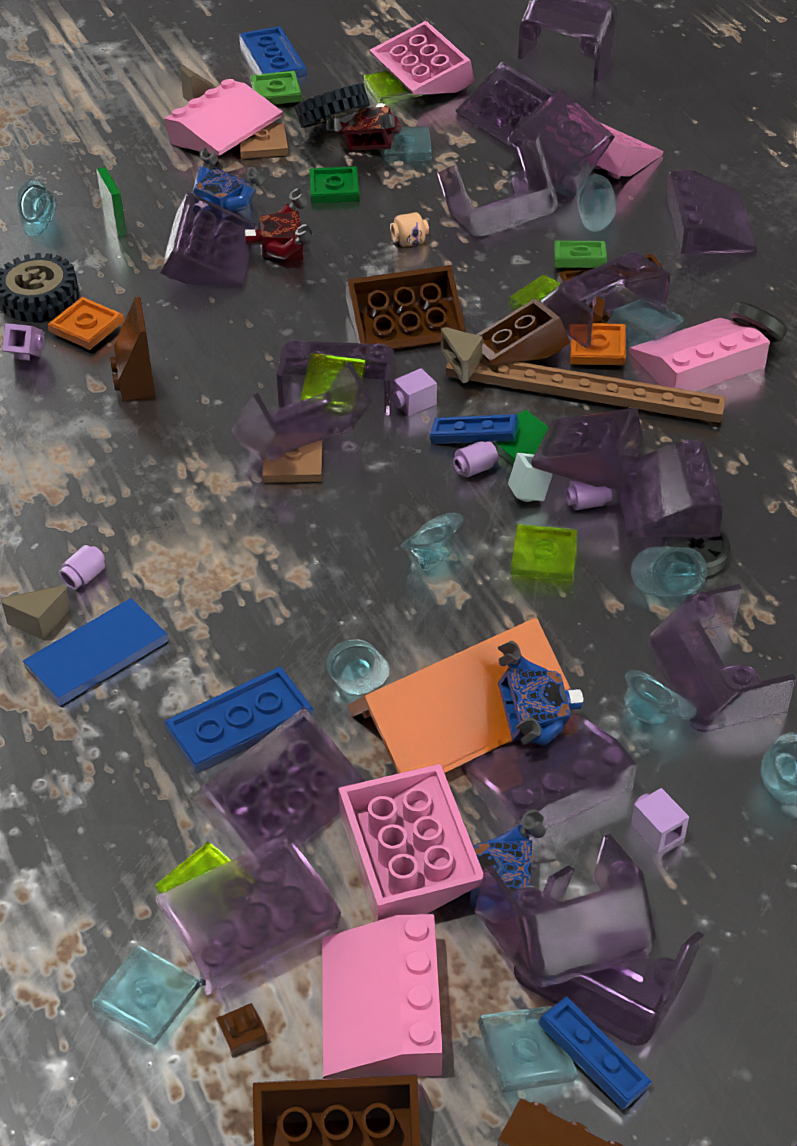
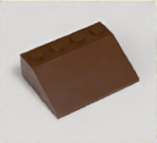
(404, 307)
(337, 1112)

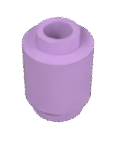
(475, 458)
(586, 496)
(82, 567)

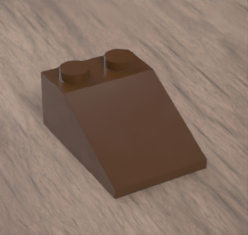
(524, 335)
(133, 357)

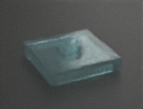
(410, 145)
(648, 319)
(145, 994)
(523, 1051)

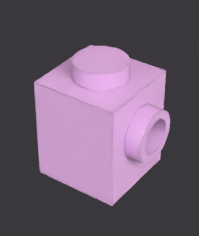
(23, 341)

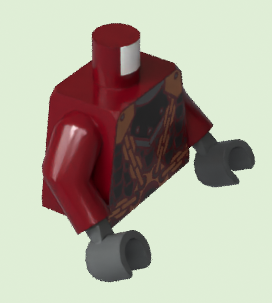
(368, 128)
(281, 233)

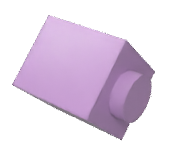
(414, 392)
(659, 820)

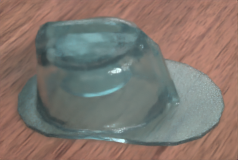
(596, 202)
(35, 207)
(433, 540)
(669, 571)
(357, 667)
(652, 701)
(780, 769)

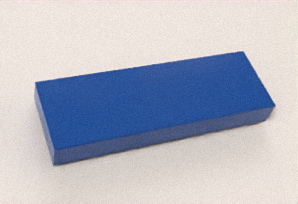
(474, 429)
(595, 1053)

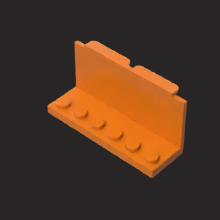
(454, 705)

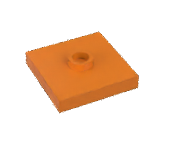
(85, 323)
(606, 347)

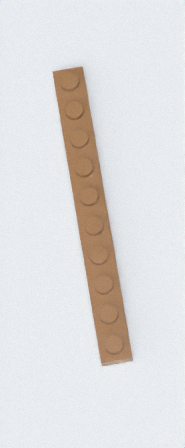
(599, 389)

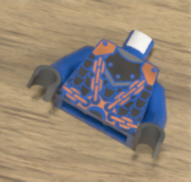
(224, 188)
(534, 698)
(511, 853)

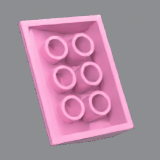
(425, 61)
(220, 118)
(626, 155)
(703, 354)
(408, 842)
(382, 1000)

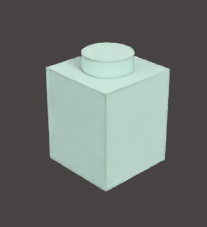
(528, 482)

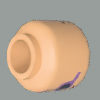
(409, 229)

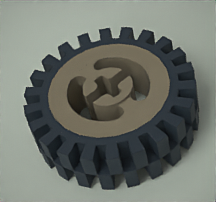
(332, 104)
(37, 287)

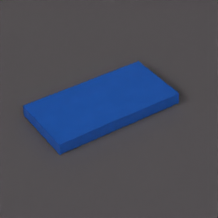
(272, 51)
(95, 651)
(235, 719)

